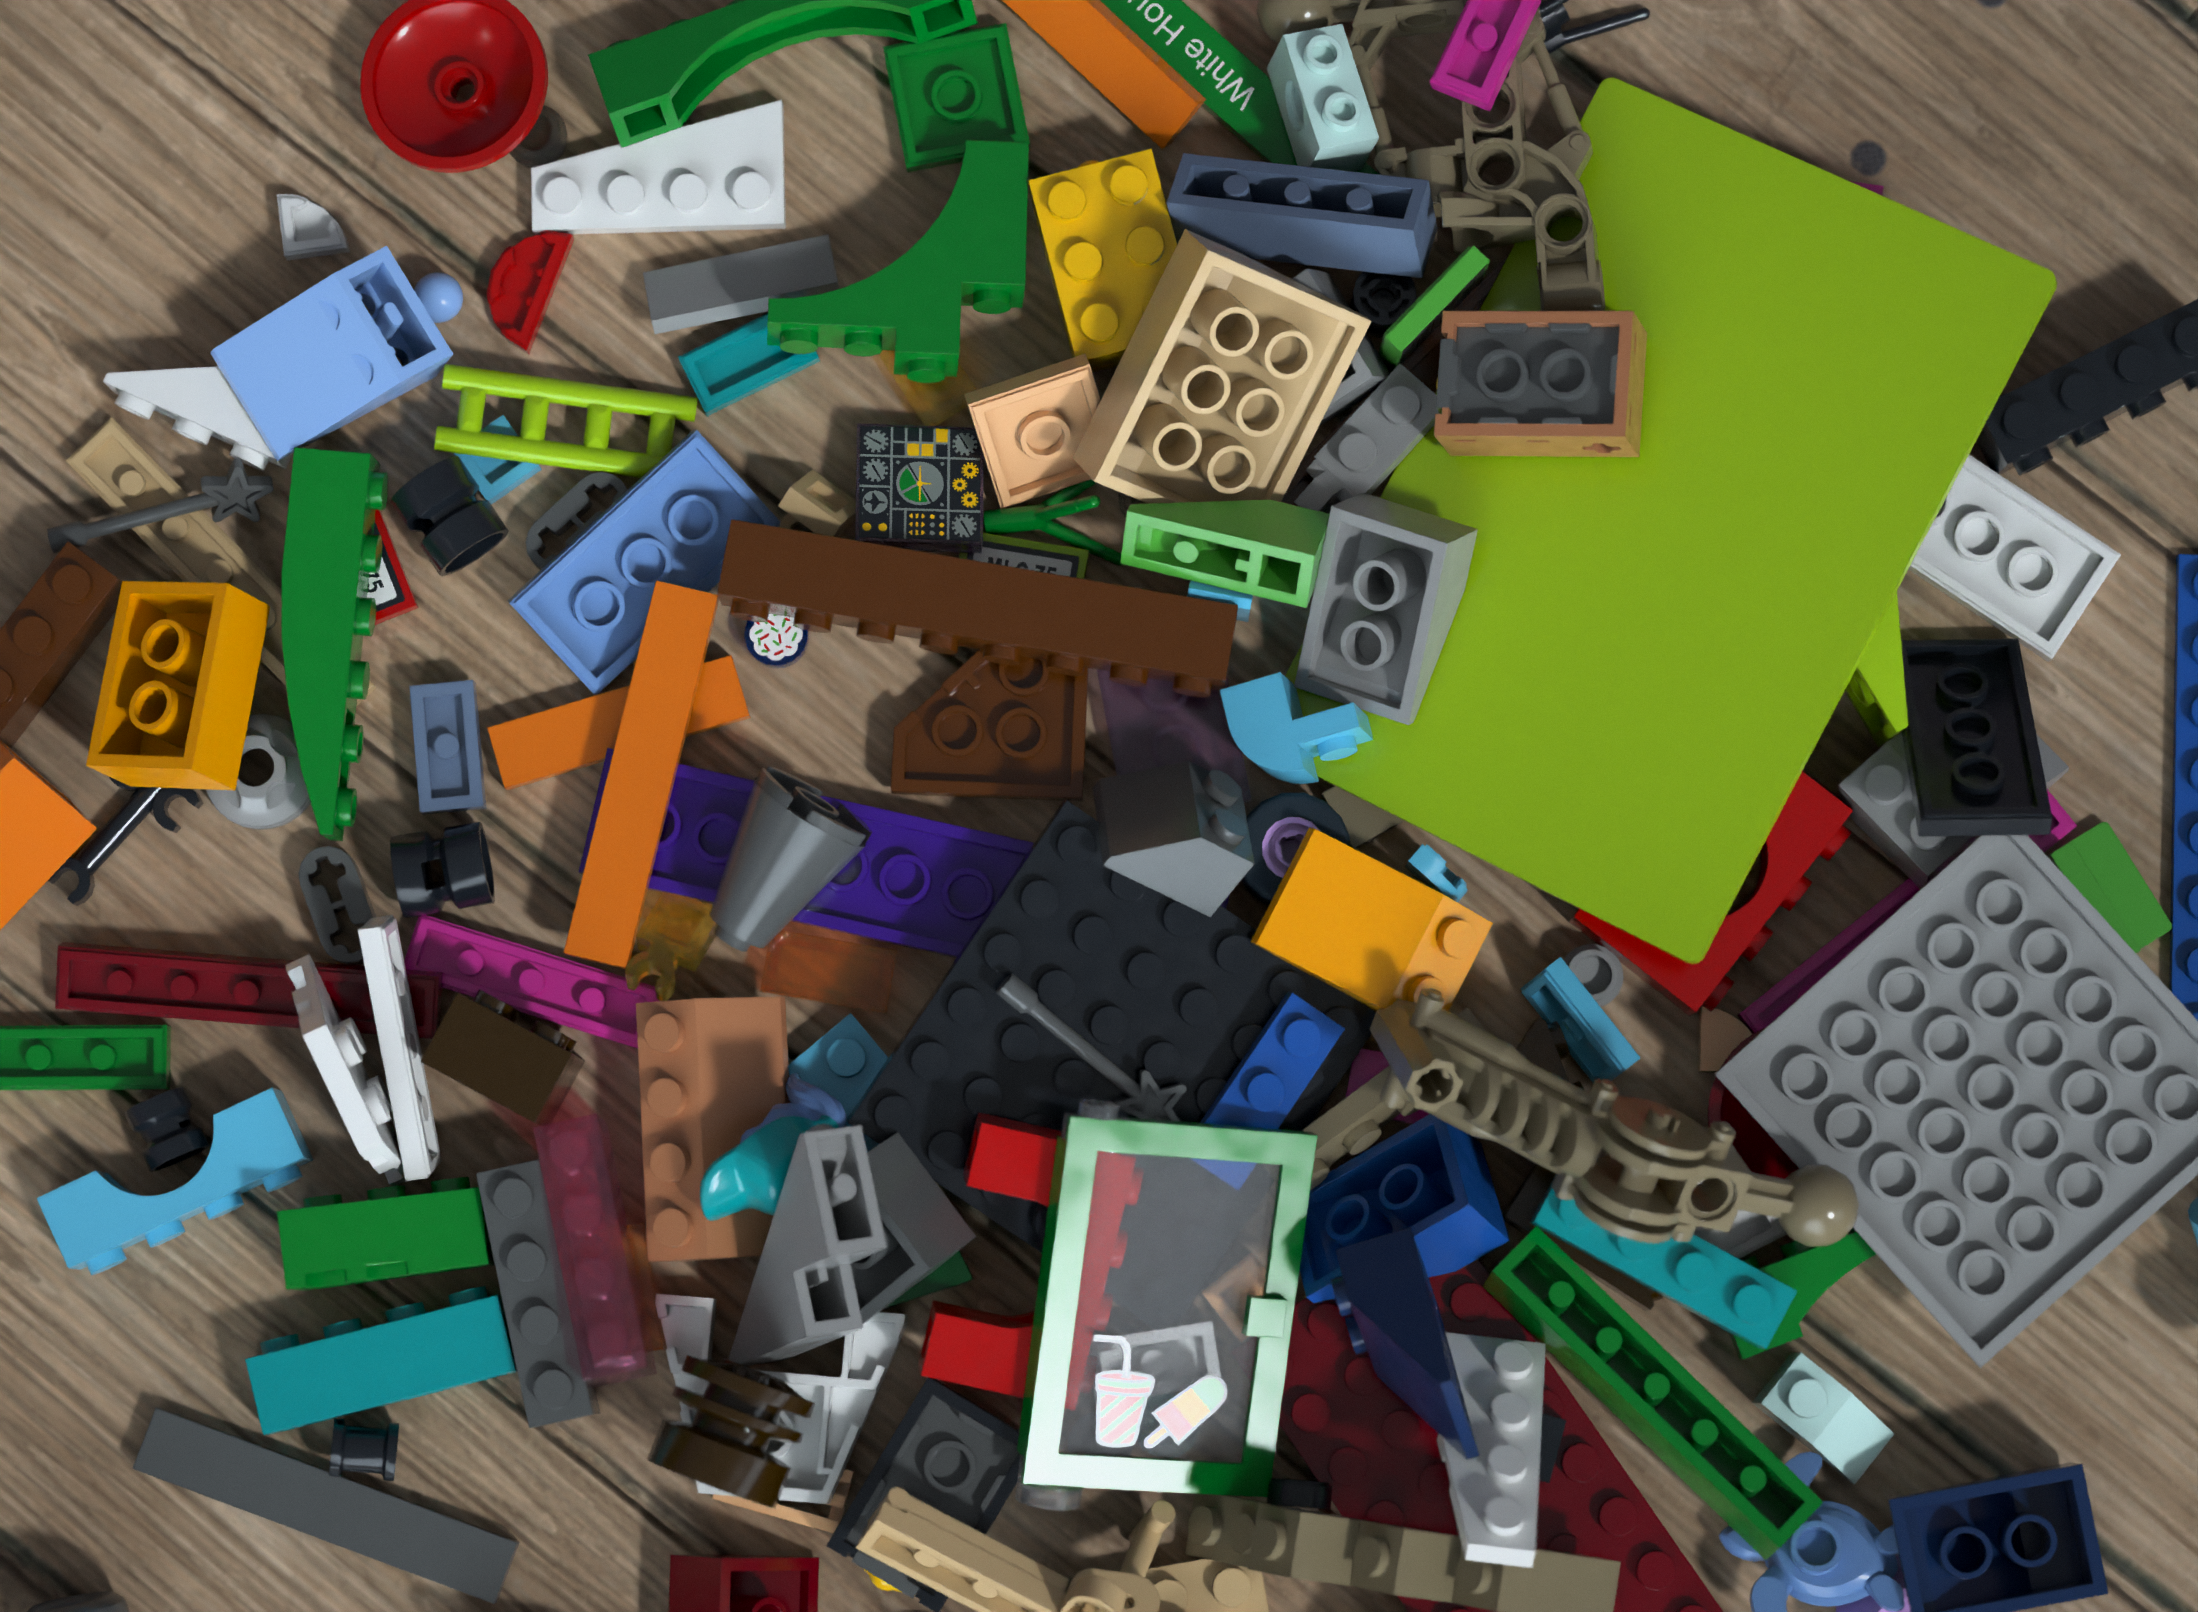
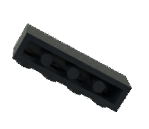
(2092, 390)

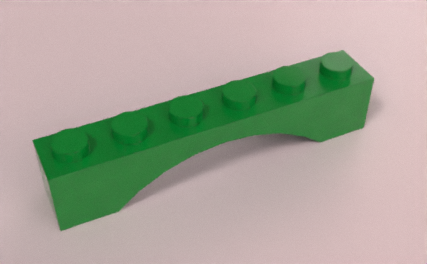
(665, 74)

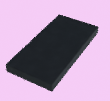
(1972, 740)

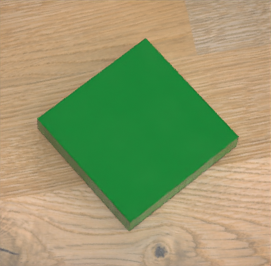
(954, 93)

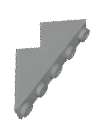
(820, 1227)

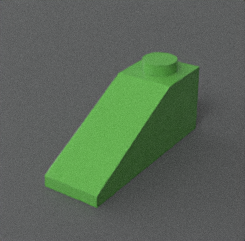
(1232, 545)

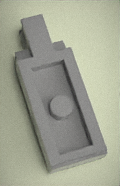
(1371, 441)

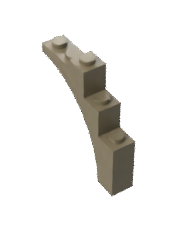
(1392, 1558)

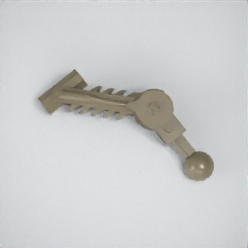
(1662, 1153)

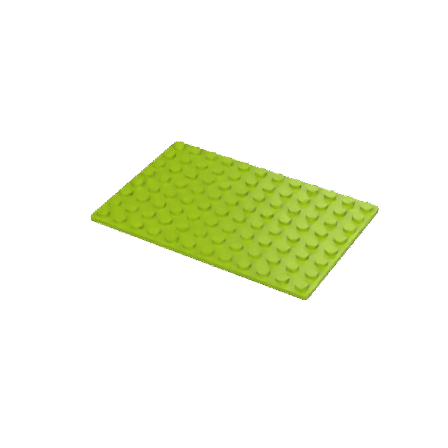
(1681, 621)

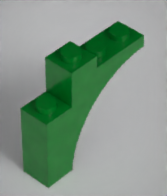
(915, 303)

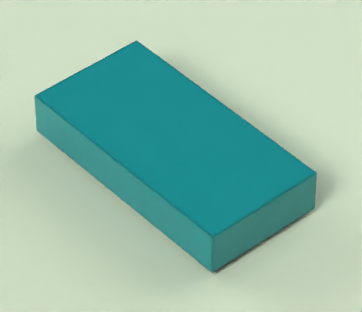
(739, 365)

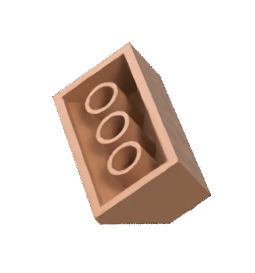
(703, 1082)

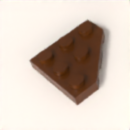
(996, 735)

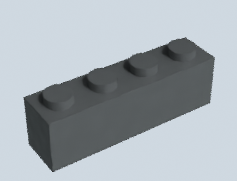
(534, 1295)

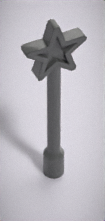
(223, 493)
(1143, 1099)

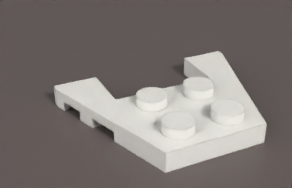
(839, 1401)

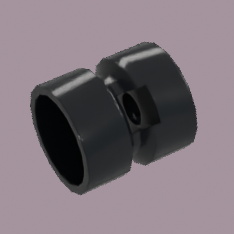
(446, 511)
(464, 867)

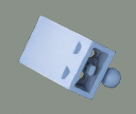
(331, 359)

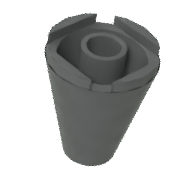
(781, 858)

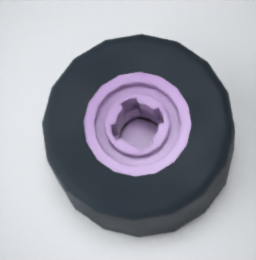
(1282, 819)

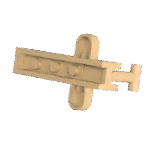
(999, 1579)

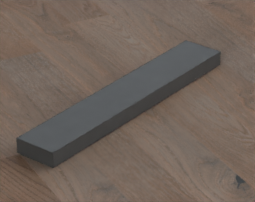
(325, 1505)

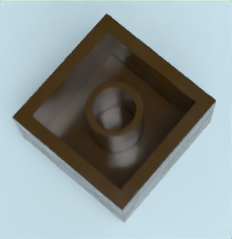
(502, 1060)

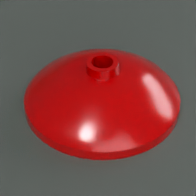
(427, 56)

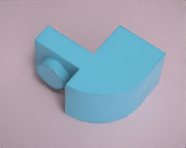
(1275, 735)

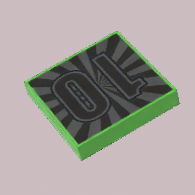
(1427, 310)

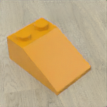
(1368, 927)

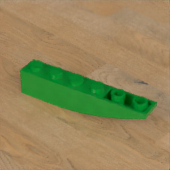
(326, 616)

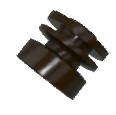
(731, 1430)

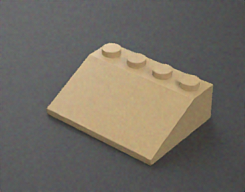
(1219, 382)

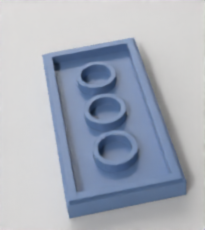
(663, 529)

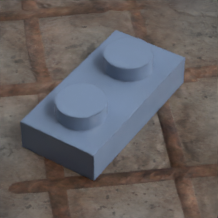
(447, 747)

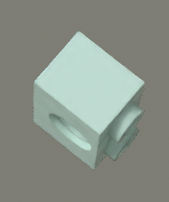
(1322, 99)

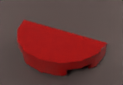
(524, 285)

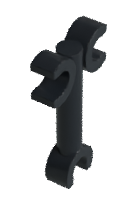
(118, 829)

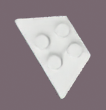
(338, 1055)

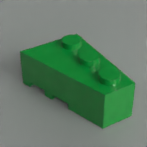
(384, 1236)

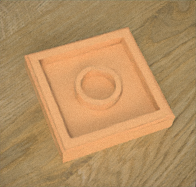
(1034, 428)

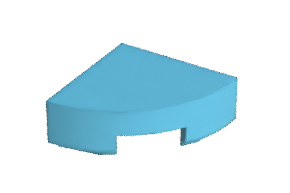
(1432, 871)

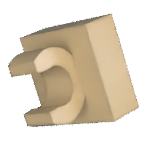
(817, 506)

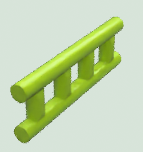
(537, 394)

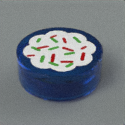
(776, 641)

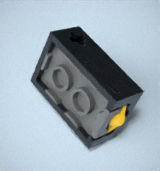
(946, 1457)

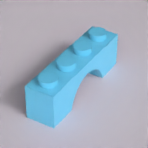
(250, 1147)

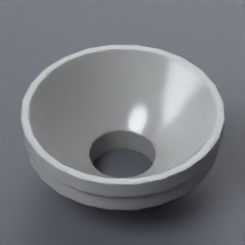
(283, 795)

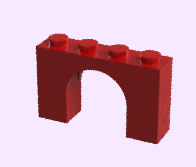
(1804, 830)
(973, 1344)

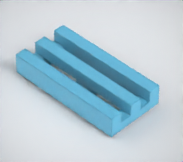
(1587, 1029)

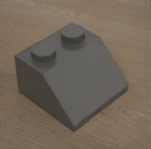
(1176, 832)
(917, 1225)

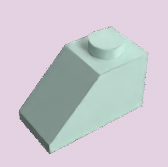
(1823, 1416)

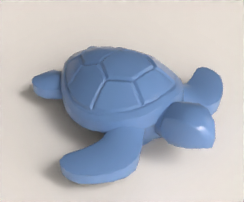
(1828, 1559)

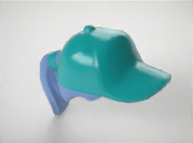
(757, 1167)

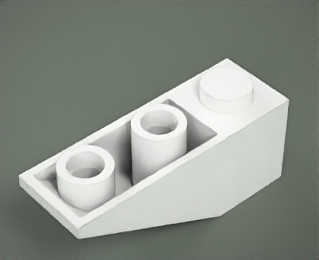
(199, 403)

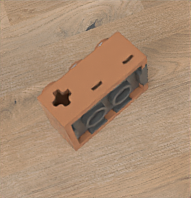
(1541, 383)

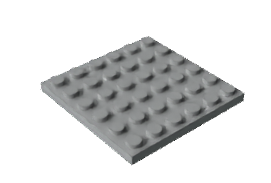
(1987, 1088)

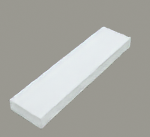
(400, 1047)

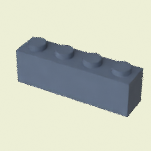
(1306, 214)

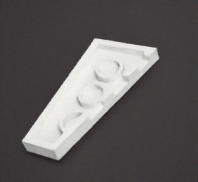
(688, 179)
(1498, 1490)

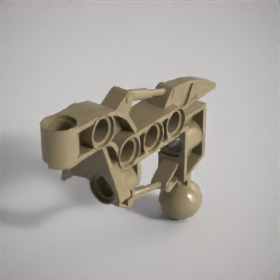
(1480, 214)

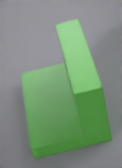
(2112, 885)

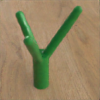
(1040, 515)

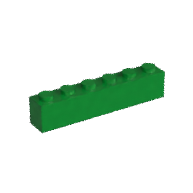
(1652, 1393)

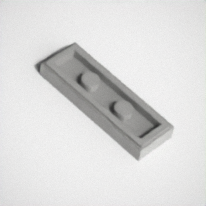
(738, 283)

